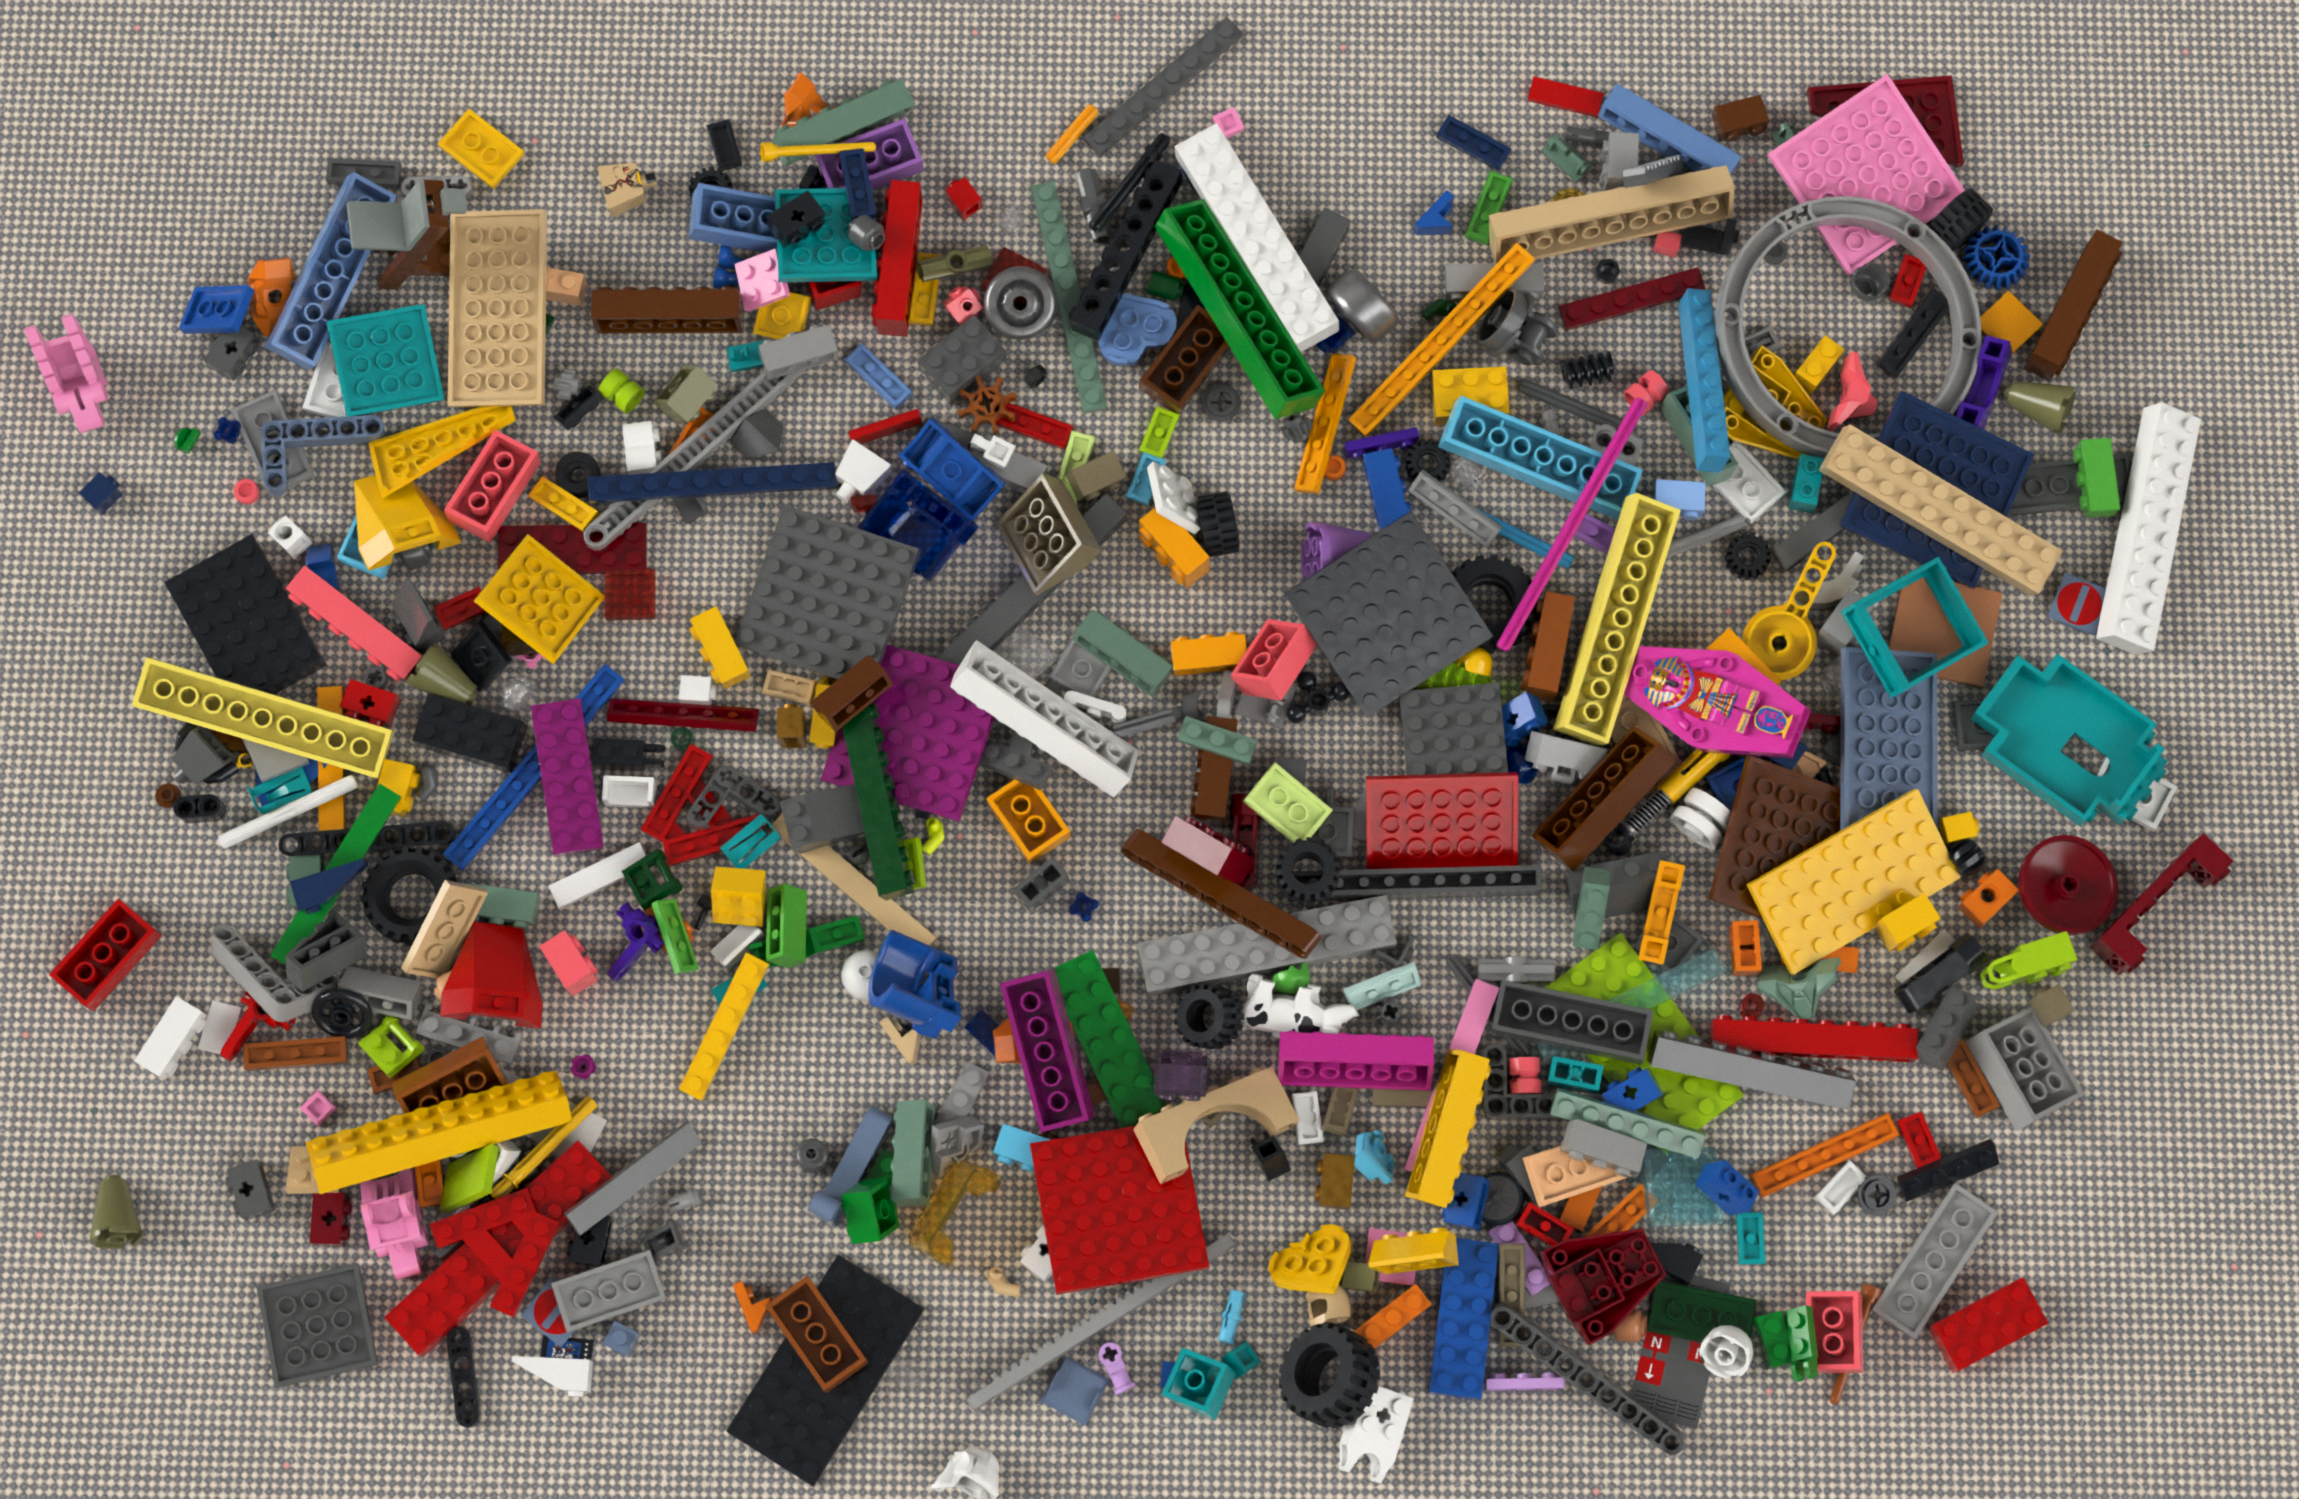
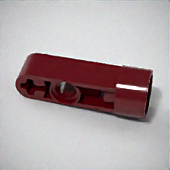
(1247, 818)

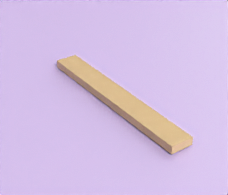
(859, 889)

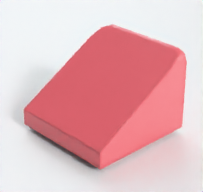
(1667, 243)

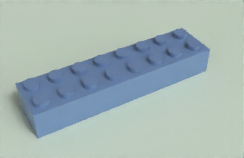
(324, 279)

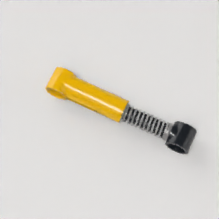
(1668, 792)

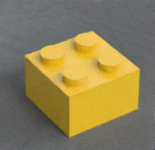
(739, 896)
(1904, 924)

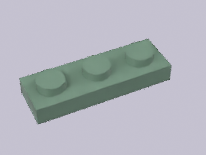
(1217, 740)

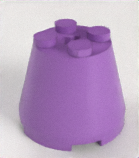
(1325, 544)

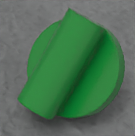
(186, 439)

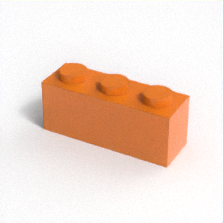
(1394, 1316)

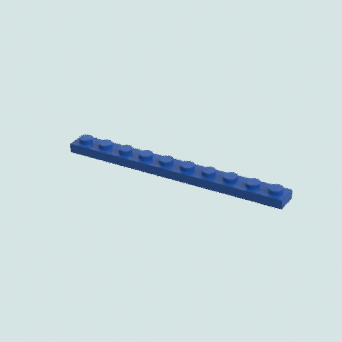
(524, 778)

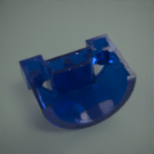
(933, 529)

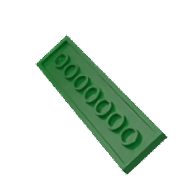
(1107, 1039)

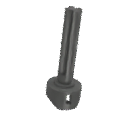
(1189, 708)

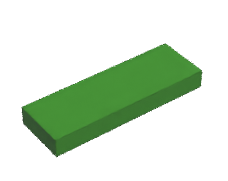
(1489, 203)
(675, 936)

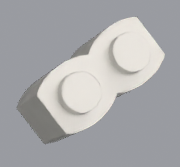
(641, 447)

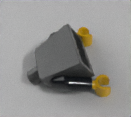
(203, 757)

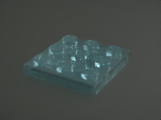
(1671, 1189)

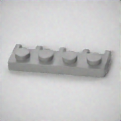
(460, 1034)

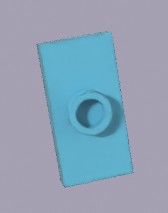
(1140, 487)

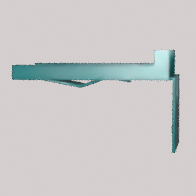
(295, 785)
(741, 850)

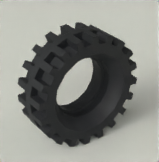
(383, 878)

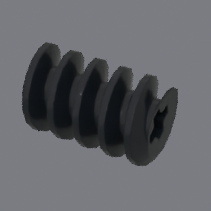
(1587, 369)

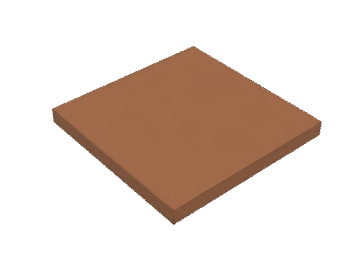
(1923, 627)

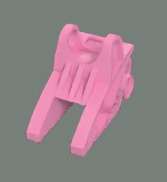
(71, 373)
(394, 1221)

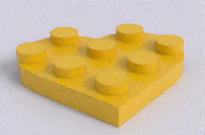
(1314, 1262)

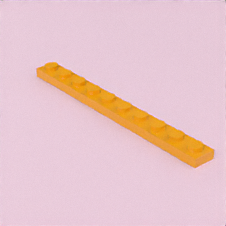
(1441, 340)

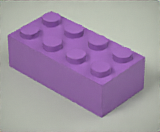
(893, 159)

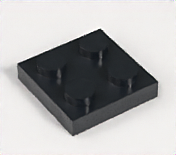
(481, 656)

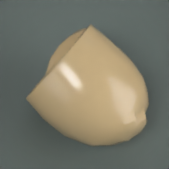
(1329, 1307)

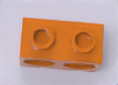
(1745, 948)

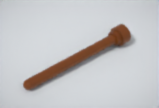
(1869, 1296)

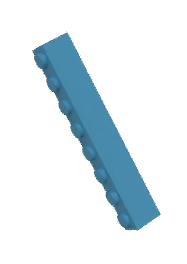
(1704, 380)

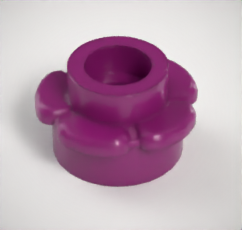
(585, 1060)

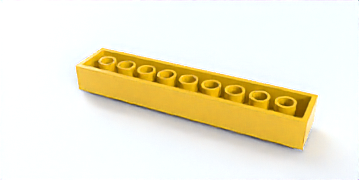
(438, 1131)

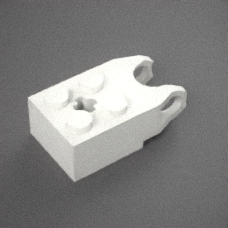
(1374, 1435)

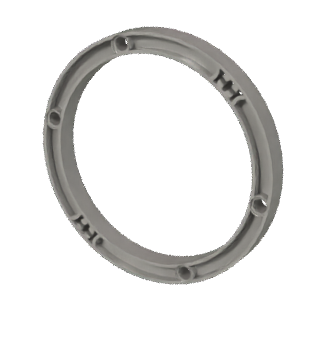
(1860, 213)

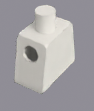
(860, 472)

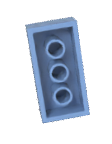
(732, 218)

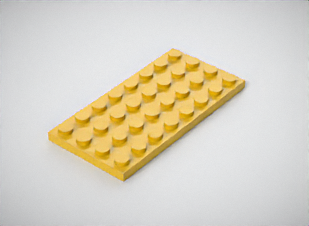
(1852, 881)

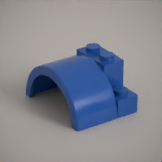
(898, 988)

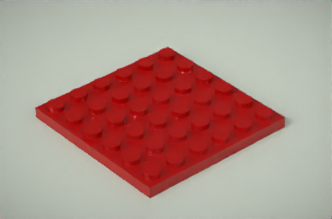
(1111, 1215)

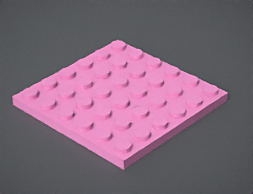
(1870, 152)

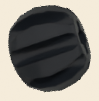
(1966, 857)

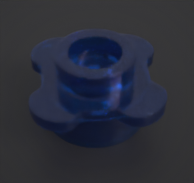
(232, 435)
(1082, 899)

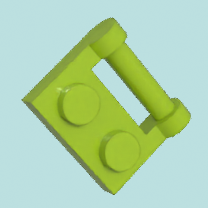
(383, 1050)

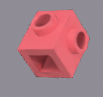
(955, 302)

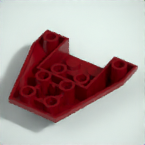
(1602, 1278)

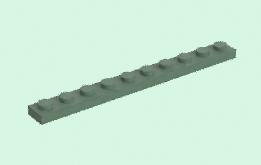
(1068, 295)

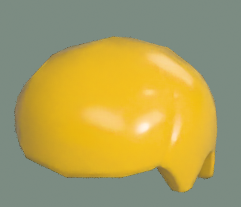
(1477, 661)

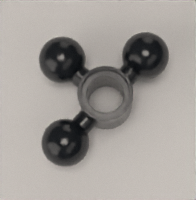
(1307, 681)

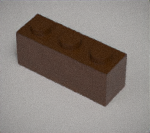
(852, 693)

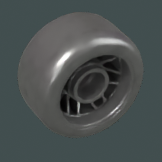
(1363, 305)
(1040, 308)

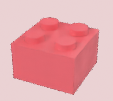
(569, 964)

